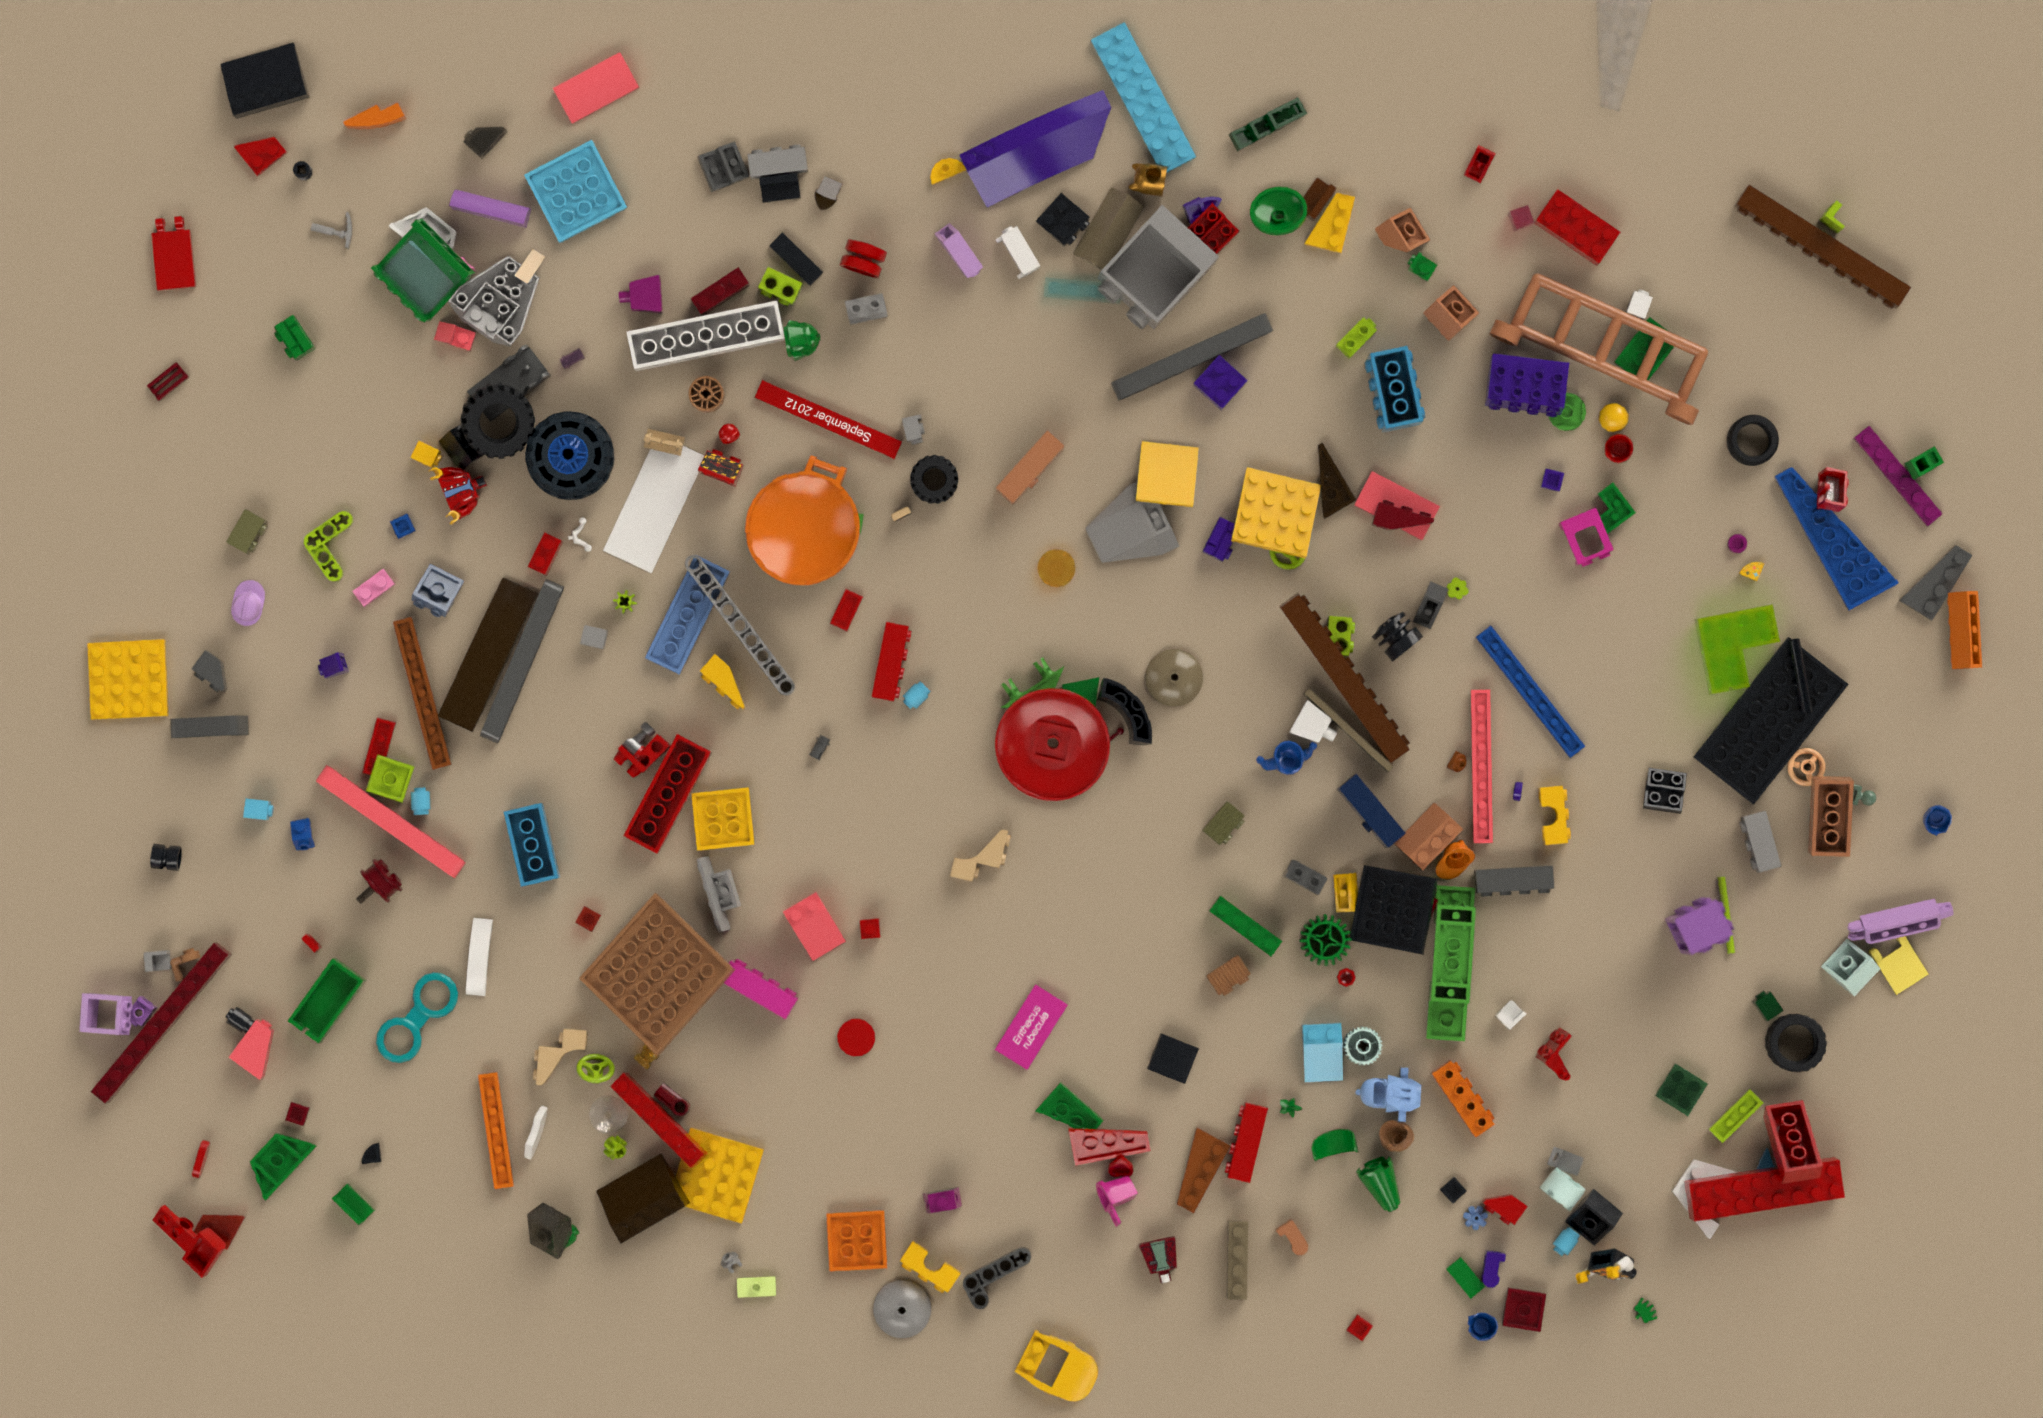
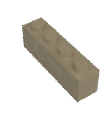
(1237, 1260)

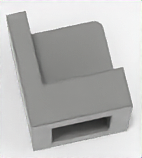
(594, 637)
(157, 960)

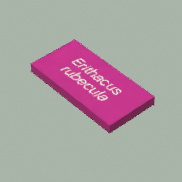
(1031, 1027)

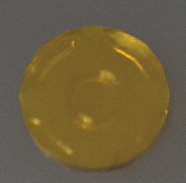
(1056, 568)

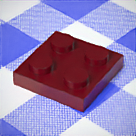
(1524, 1309)

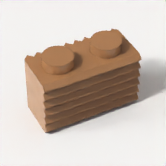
(1228, 975)

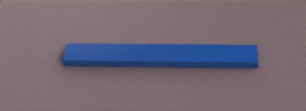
(1530, 691)

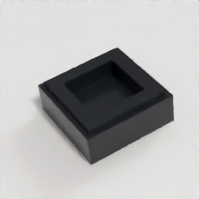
(1453, 1190)

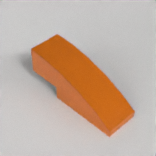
(376, 118)

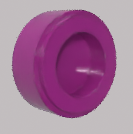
(1737, 543)

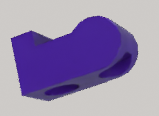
(1490, 1268)

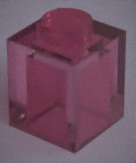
(1521, 218)

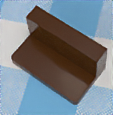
(1317, 197)

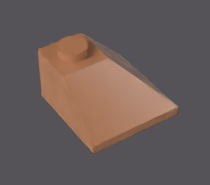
(1402, 232)

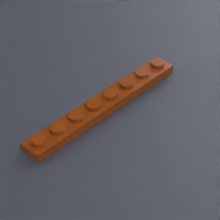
(422, 693)

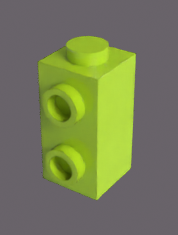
(1357, 337)

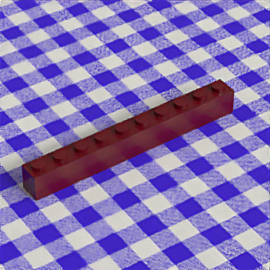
(161, 1023)

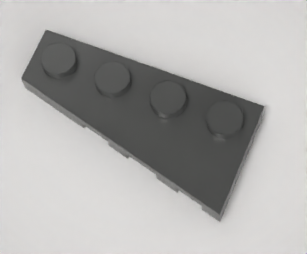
(1932, 590)

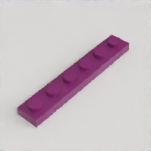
(1898, 476)

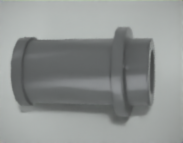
(819, 747)

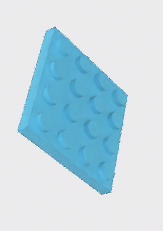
(575, 191)

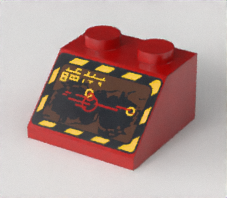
(721, 468)

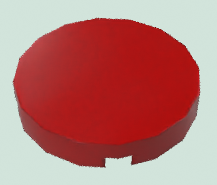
(856, 1037)

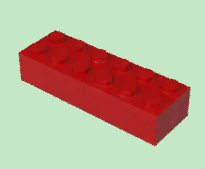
(667, 794)

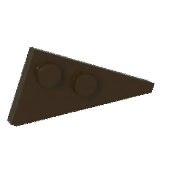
(1334, 489)

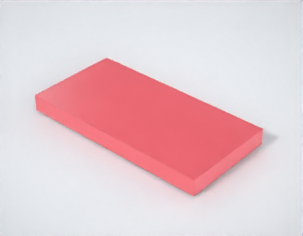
(1380, 488)

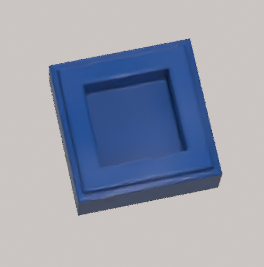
(402, 526)

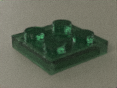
(1681, 1089)

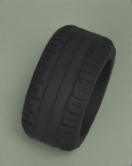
(1773, 440)

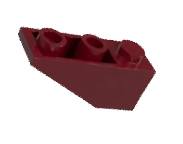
(1397, 518)

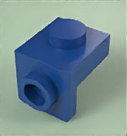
(302, 834)

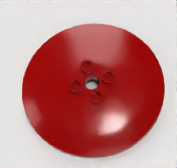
(1046, 770)

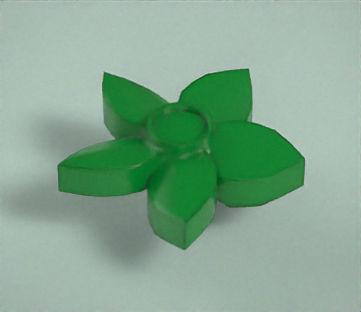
(1289, 1107)

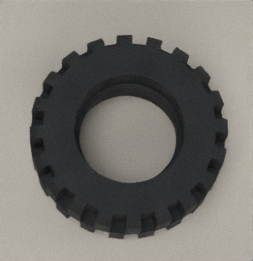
(497, 395)

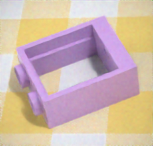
(89, 1014)

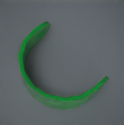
(1334, 1143)

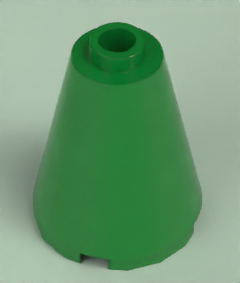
(1381, 1182)

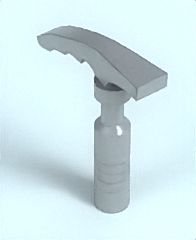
(330, 231)

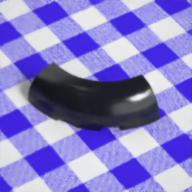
(1130, 708)

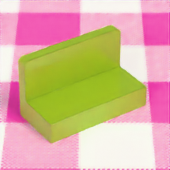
(1828, 219)

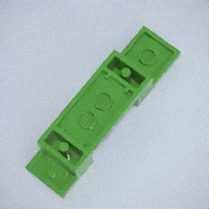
(1451, 963)

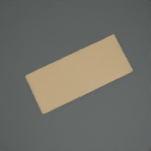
(530, 266)

